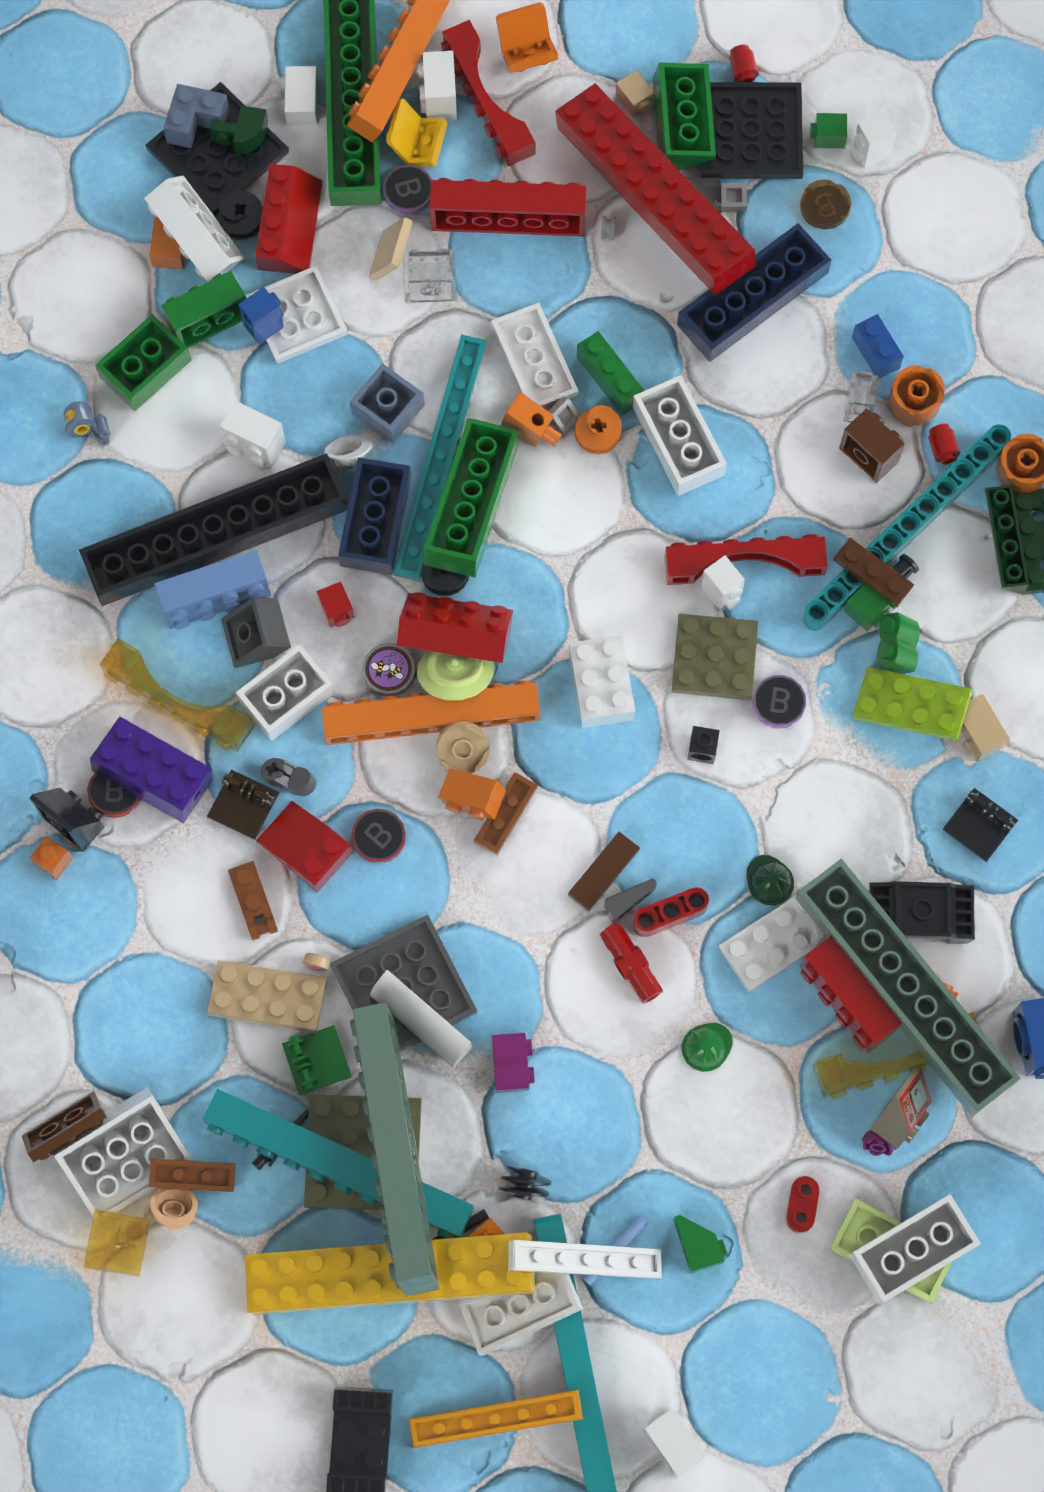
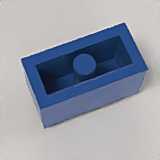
(261, 315)
(877, 346)

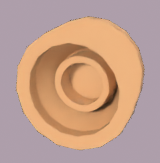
(173, 1207)

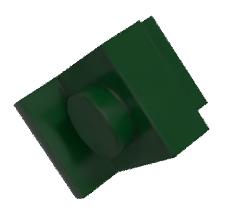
(246, 134)

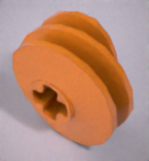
(610, 427)

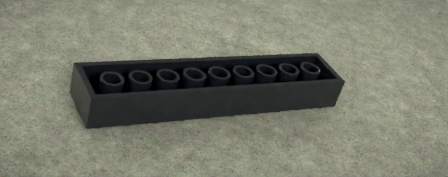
(214, 529)

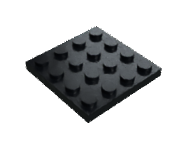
(756, 131)
(214, 167)

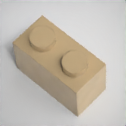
(982, 729)

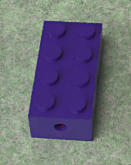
(151, 769)

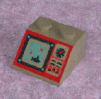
(904, 1110)

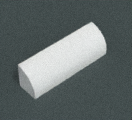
(421, 1019)

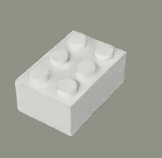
(601, 681)
(285, 692)

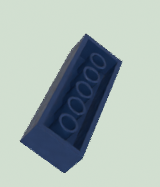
(780, 275)

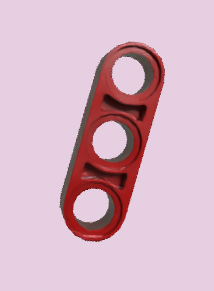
(679, 902)

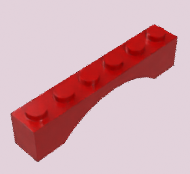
(510, 134)
(799, 555)

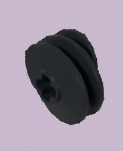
(237, 204)
(443, 584)
(525, 1184)

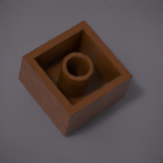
(872, 445)

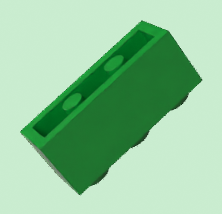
(608, 372)

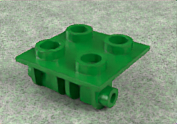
(316, 1060)

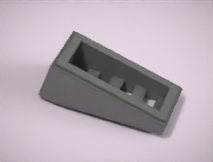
(623, 902)

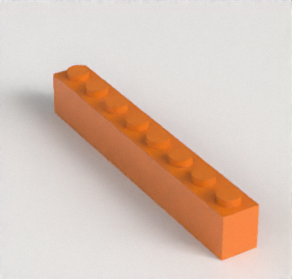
(395, 67)
(428, 714)

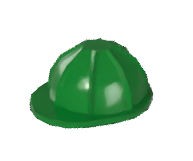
(707, 1046)

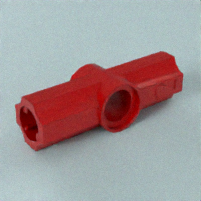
(631, 962)

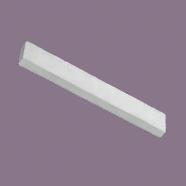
(584, 1259)

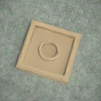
(390, 248)

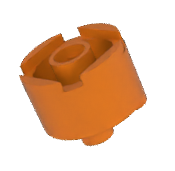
(905, 394)
(1011, 467)

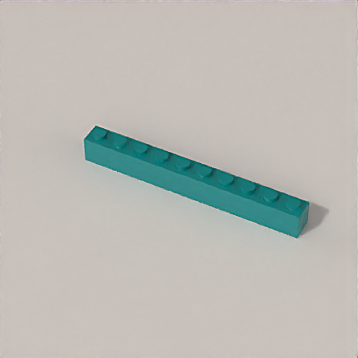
(323, 1158)

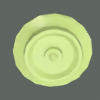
(453, 675)

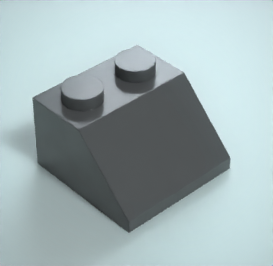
(255, 631)

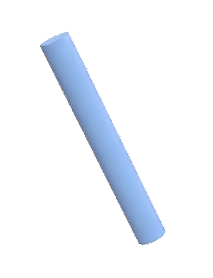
(623, 1241)

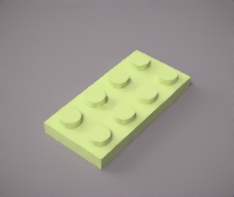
(866, 1224)

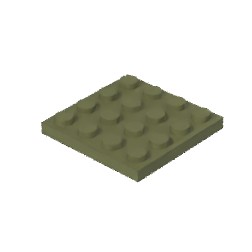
(345, 1122)

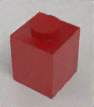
(335, 605)

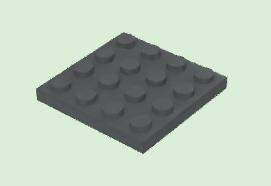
(419, 962)

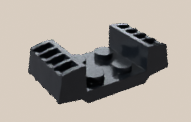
(928, 909)
(360, 1440)

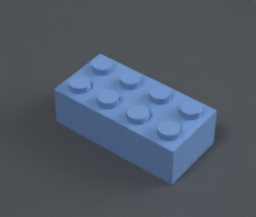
(212, 589)

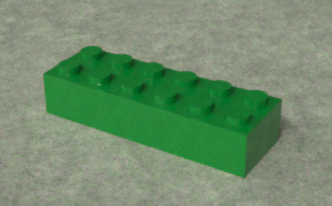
(471, 497)

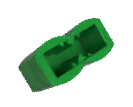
(898, 643)

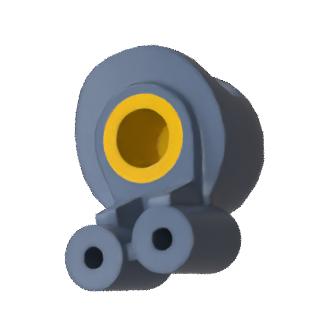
(82, 422)

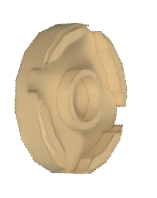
(462, 747)

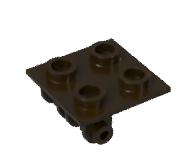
(242, 804)

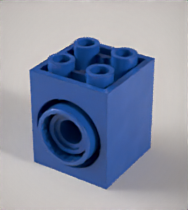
(1029, 1035)

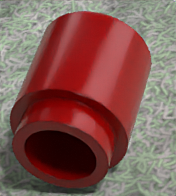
(743, 64)
(943, 444)

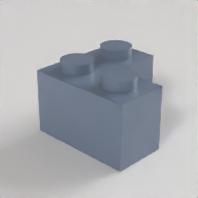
(191, 109)

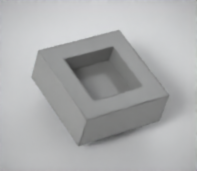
(734, 196)
(564, 415)

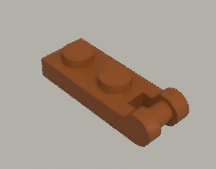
(252, 899)

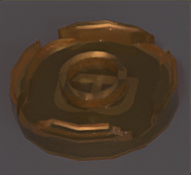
(825, 204)

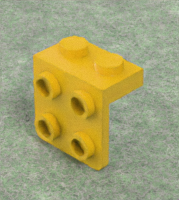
(415, 138)

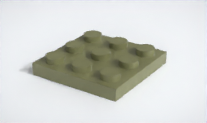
(714, 656)

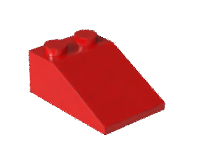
(305, 845)

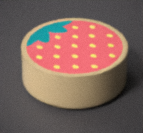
(316, 962)

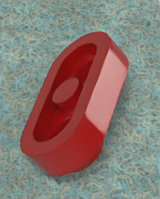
(802, 1204)

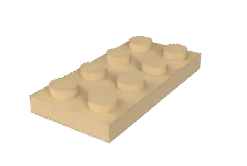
(267, 996)

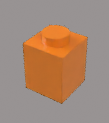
(51, 857)

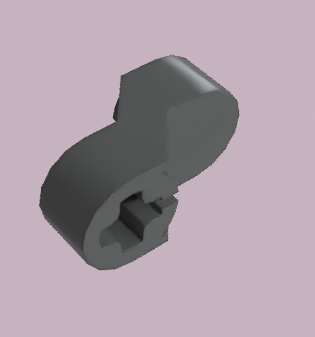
(277, 774)

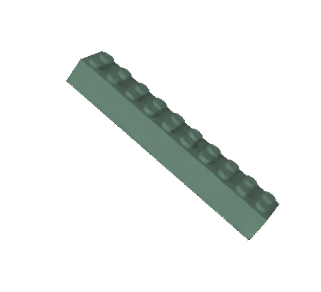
(908, 987)
(395, 1149)

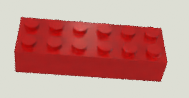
(507, 207)

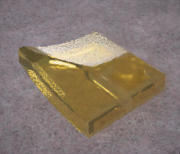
(117, 1243)

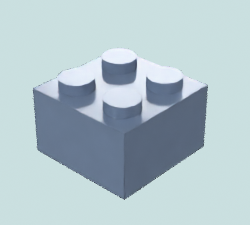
(387, 403)

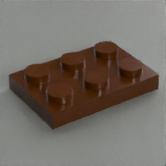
(64, 1127)

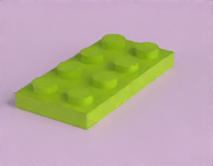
(912, 704)

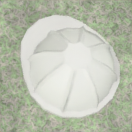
(346, 450)

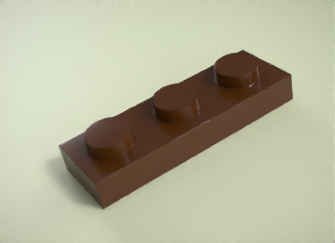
(873, 572)

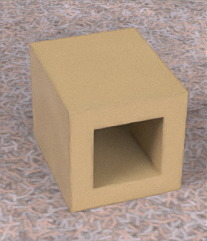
(635, 94)

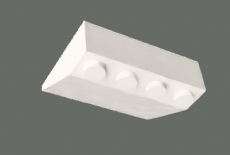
(113, 1160)

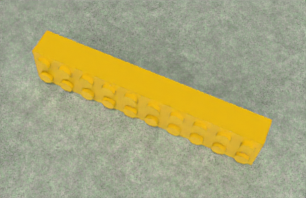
(362, 1275)

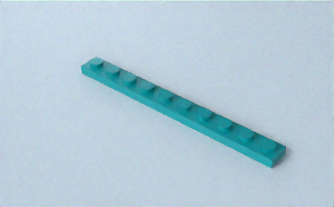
(440, 455)

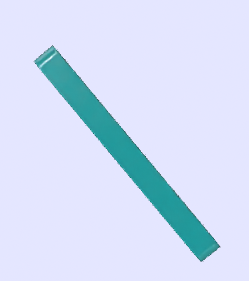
(913, 515)
(579, 1376)

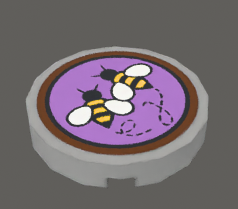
(388, 669)

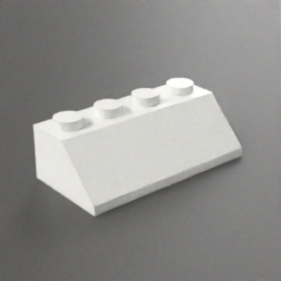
(193, 228)

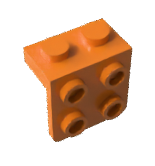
(525, 37)

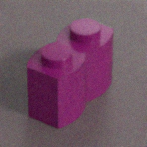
(511, 1062)

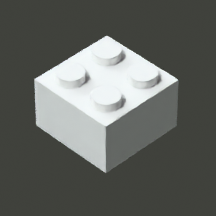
(438, 85)
(252, 435)
(675, 1442)

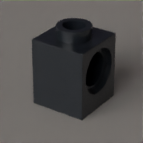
(703, 744)

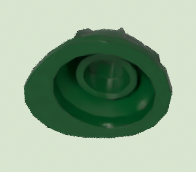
(769, 880)

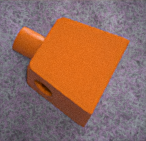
(531, 421)

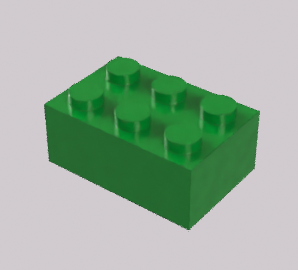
(205, 309)
(143, 362)

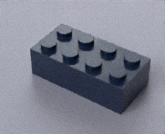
(374, 516)

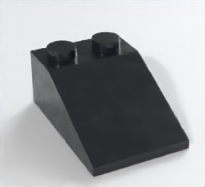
(68, 816)

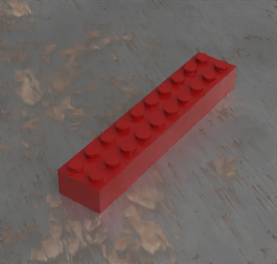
(655, 189)

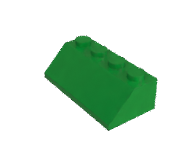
(684, 113)

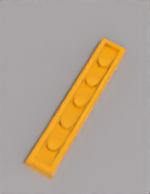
(496, 1419)

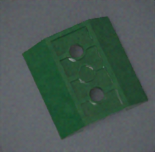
(1017, 538)

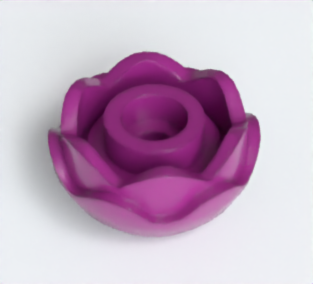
(876, 1144)

